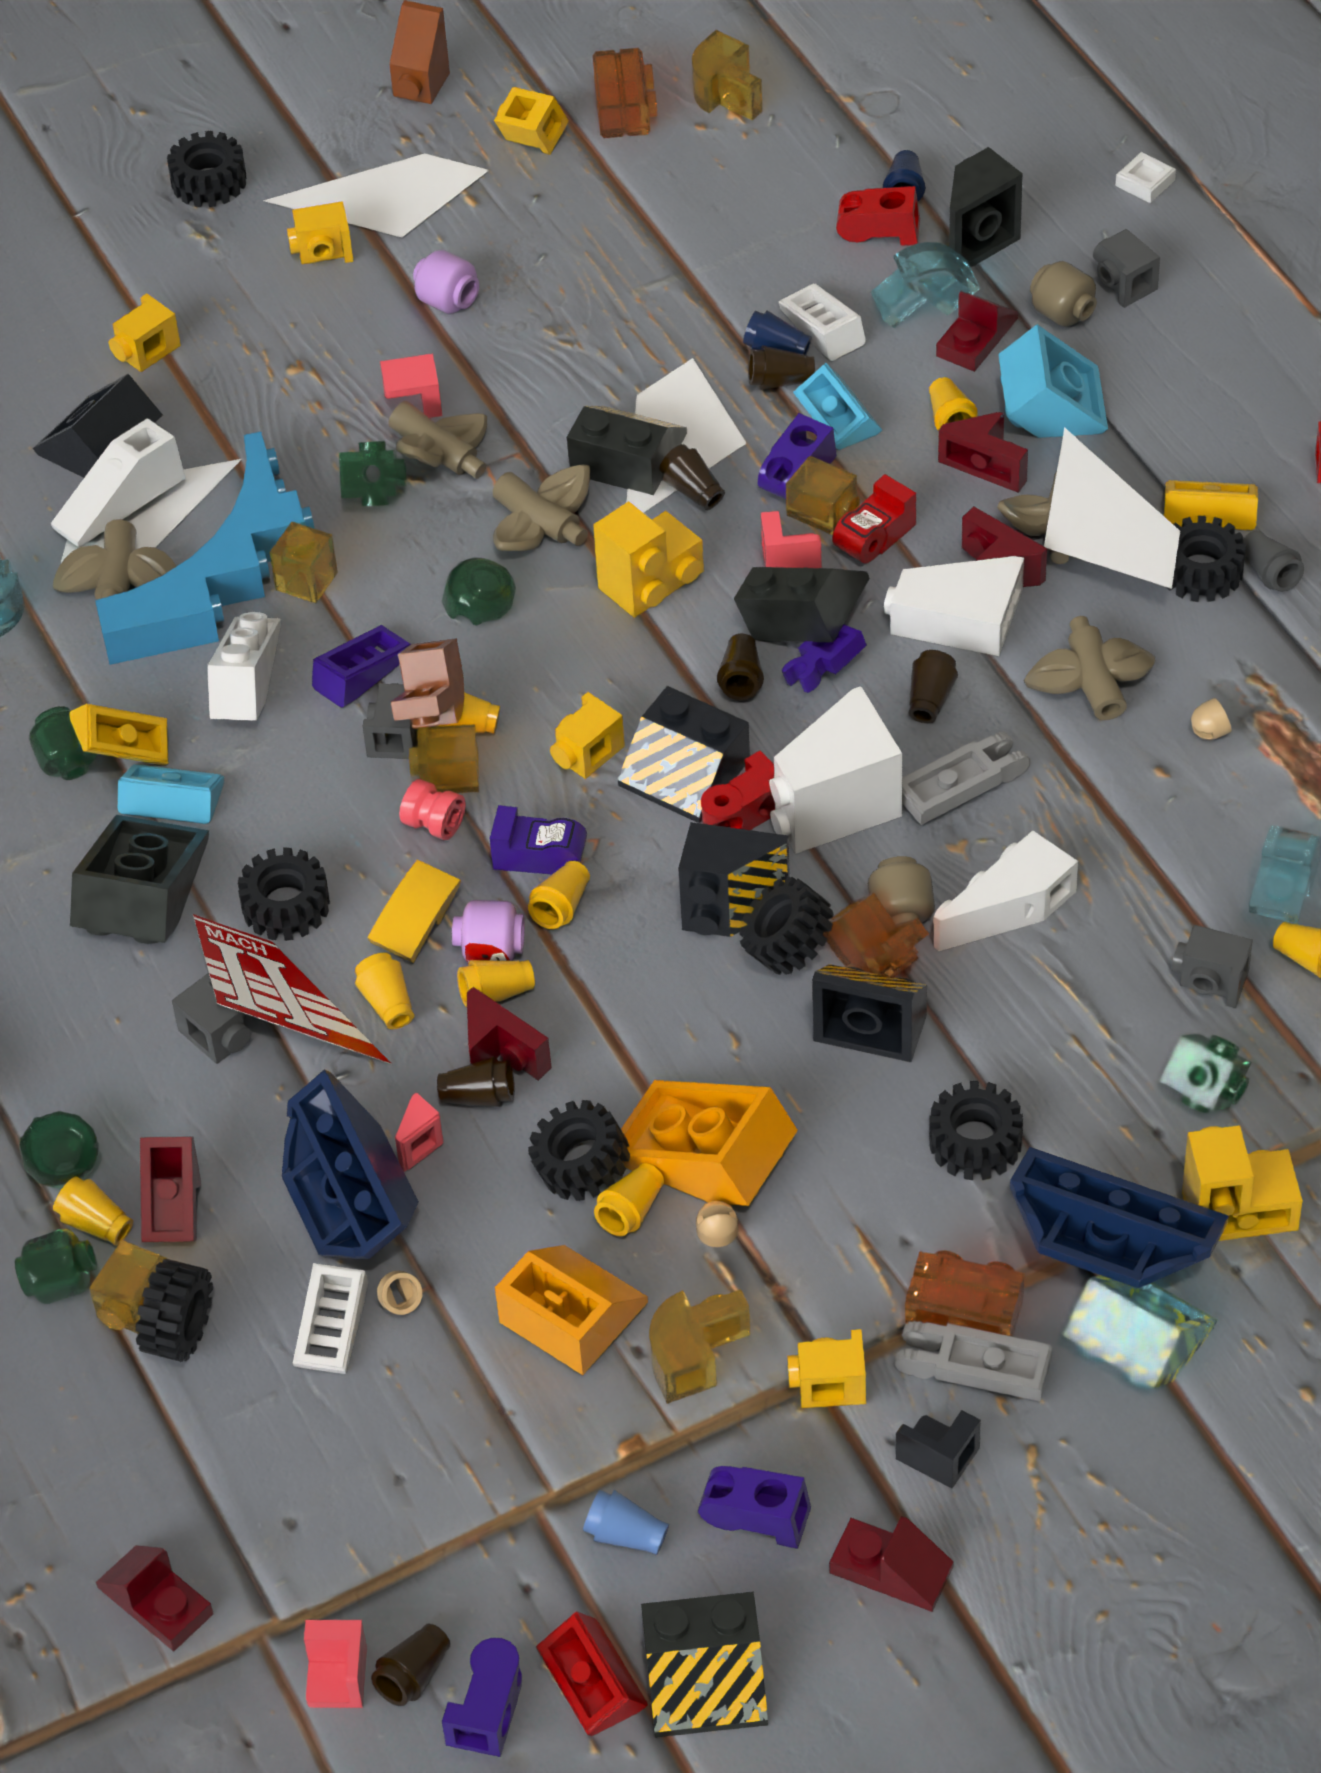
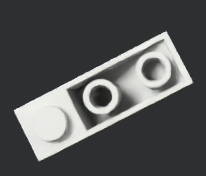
(122, 480)
(243, 667)
(1013, 893)

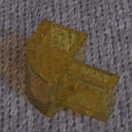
(724, 76)
(685, 1337)

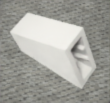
(957, 603)

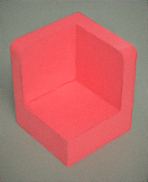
(413, 377)
(790, 550)
(336, 1663)

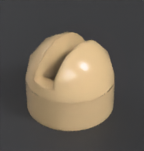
(1210, 720)
(717, 1224)
(408, 1287)

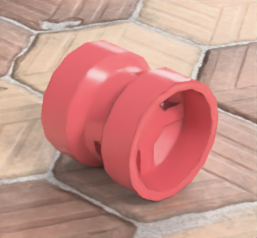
(433, 809)

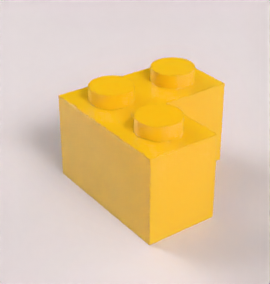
(644, 557)
(1251, 1188)

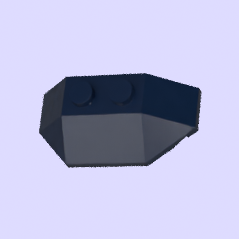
(343, 1172)
(1109, 1221)

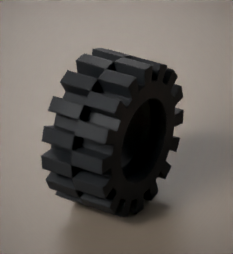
(207, 185)
(1211, 577)
(279, 873)
(786, 925)
(565, 1132)
(974, 1154)
(174, 1310)

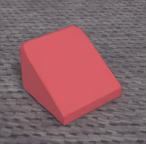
(418, 1132)

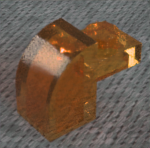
(871, 941)

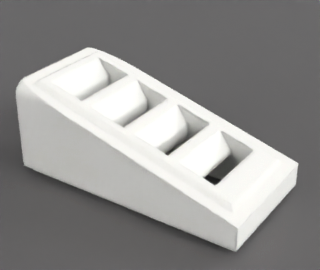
(831, 324)
(338, 1280)

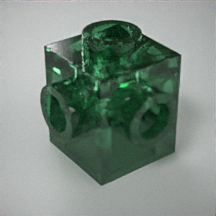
(354, 476)
(1207, 1072)

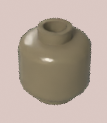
(1063, 293)
(903, 889)

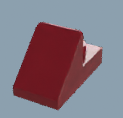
(975, 331)
(980, 450)
(990, 539)
(499, 1032)
(168, 1189)
(893, 1563)
(155, 1595)

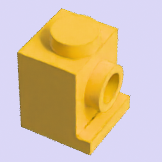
(531, 119)
(320, 233)
(145, 334)
(588, 737)
(829, 1371)

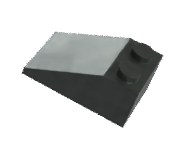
(136, 879)

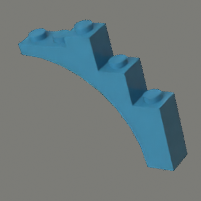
(229, 569)

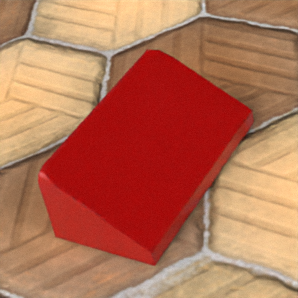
(591, 1674)

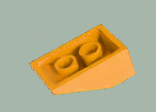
(709, 1137)

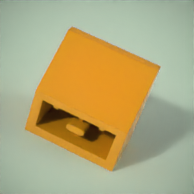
(566, 1305)

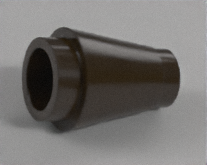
(778, 367)
(690, 475)
(740, 669)
(930, 684)
(480, 1084)
(410, 1665)

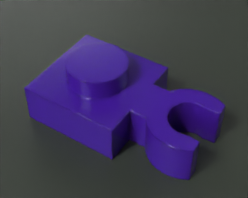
(823, 657)

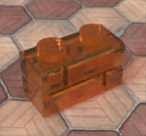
(622, 92)
(965, 1293)

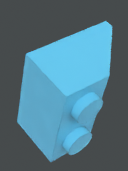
(1051, 387)

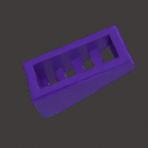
(344, 685)

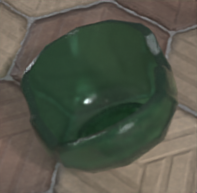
(478, 590)
(58, 1149)

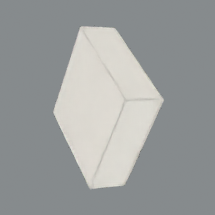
(1145, 177)

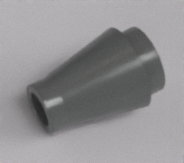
(1275, 563)

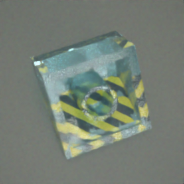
(1138, 1330)

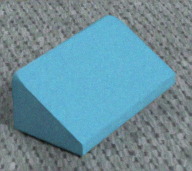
(835, 404)
(169, 793)

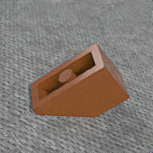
(419, 53)

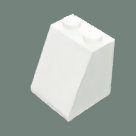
(837, 776)

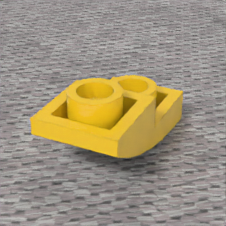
(414, 910)

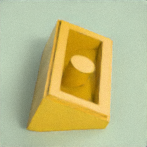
(1227, 501)
(121, 733)

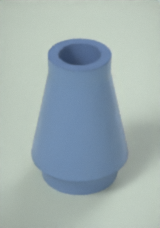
(624, 1524)

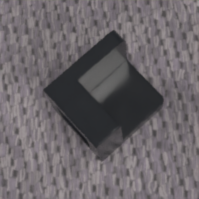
(939, 1449)

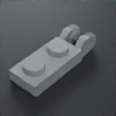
(961, 776)
(975, 1359)

